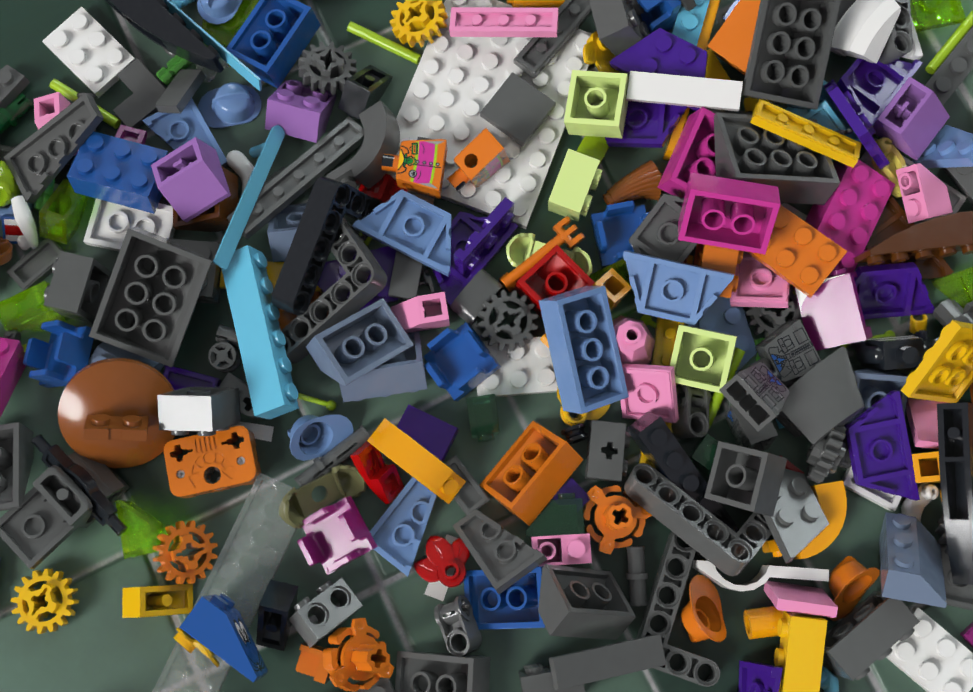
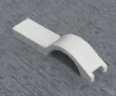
(709, 570)

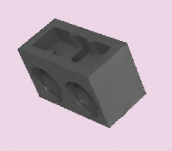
(328, 615)

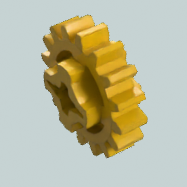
(418, 21)
(32, 606)

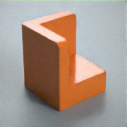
(311, 663)

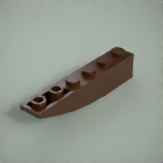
(938, 235)

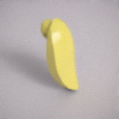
(896, 162)

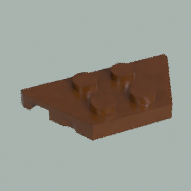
(894, 221)

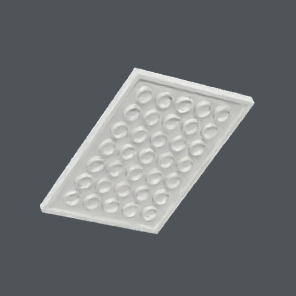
(455, 85)

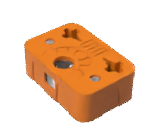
(210, 453)

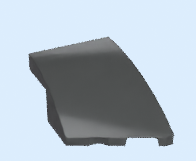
(824, 397)

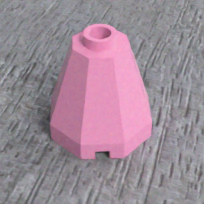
(633, 340)

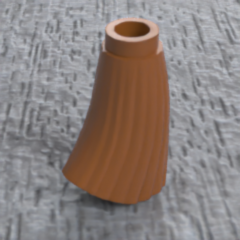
(636, 185)

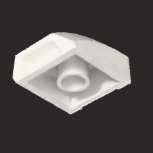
(865, 29)

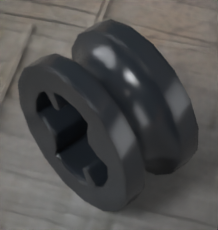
(575, 433)

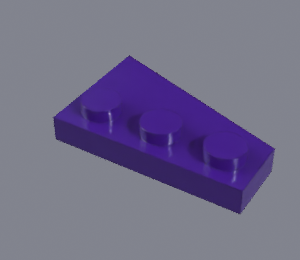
(477, 242)

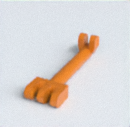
(564, 236)

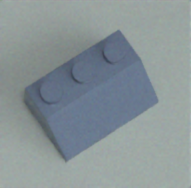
(359, 343)
(396, 376)
(910, 562)

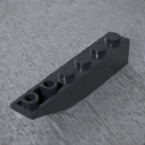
(167, 31)
(672, 461)
(956, 481)

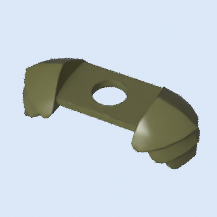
(339, 483)

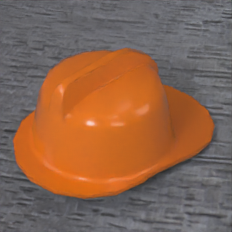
(849, 583)
(703, 612)

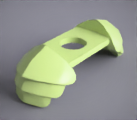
(524, 245)

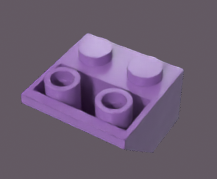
(299, 110)
(912, 118)
(191, 179)

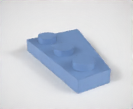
(182, 127)
(948, 149)
(403, 525)

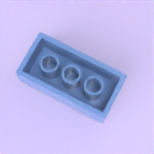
(583, 349)

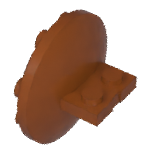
(113, 412)

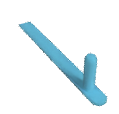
(176, 5)
(266, 154)

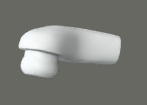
(240, 165)
(25, 222)
(915, 508)

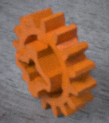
(189, 562)

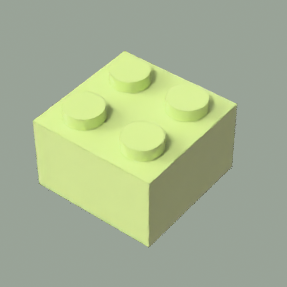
(596, 104)
(572, 187)
(702, 357)

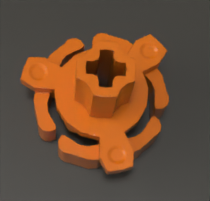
(631, 517)
(360, 657)

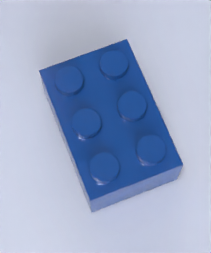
(117, 172)

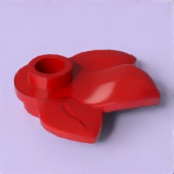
(442, 557)

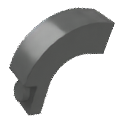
(380, 138)

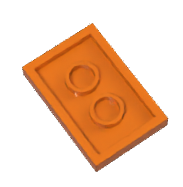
(800, 253)

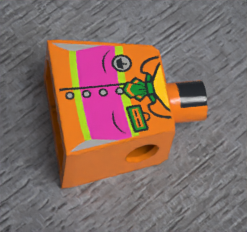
(484, 152)
(419, 166)

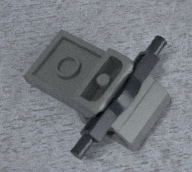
(63, 498)

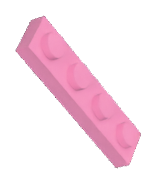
(503, 22)

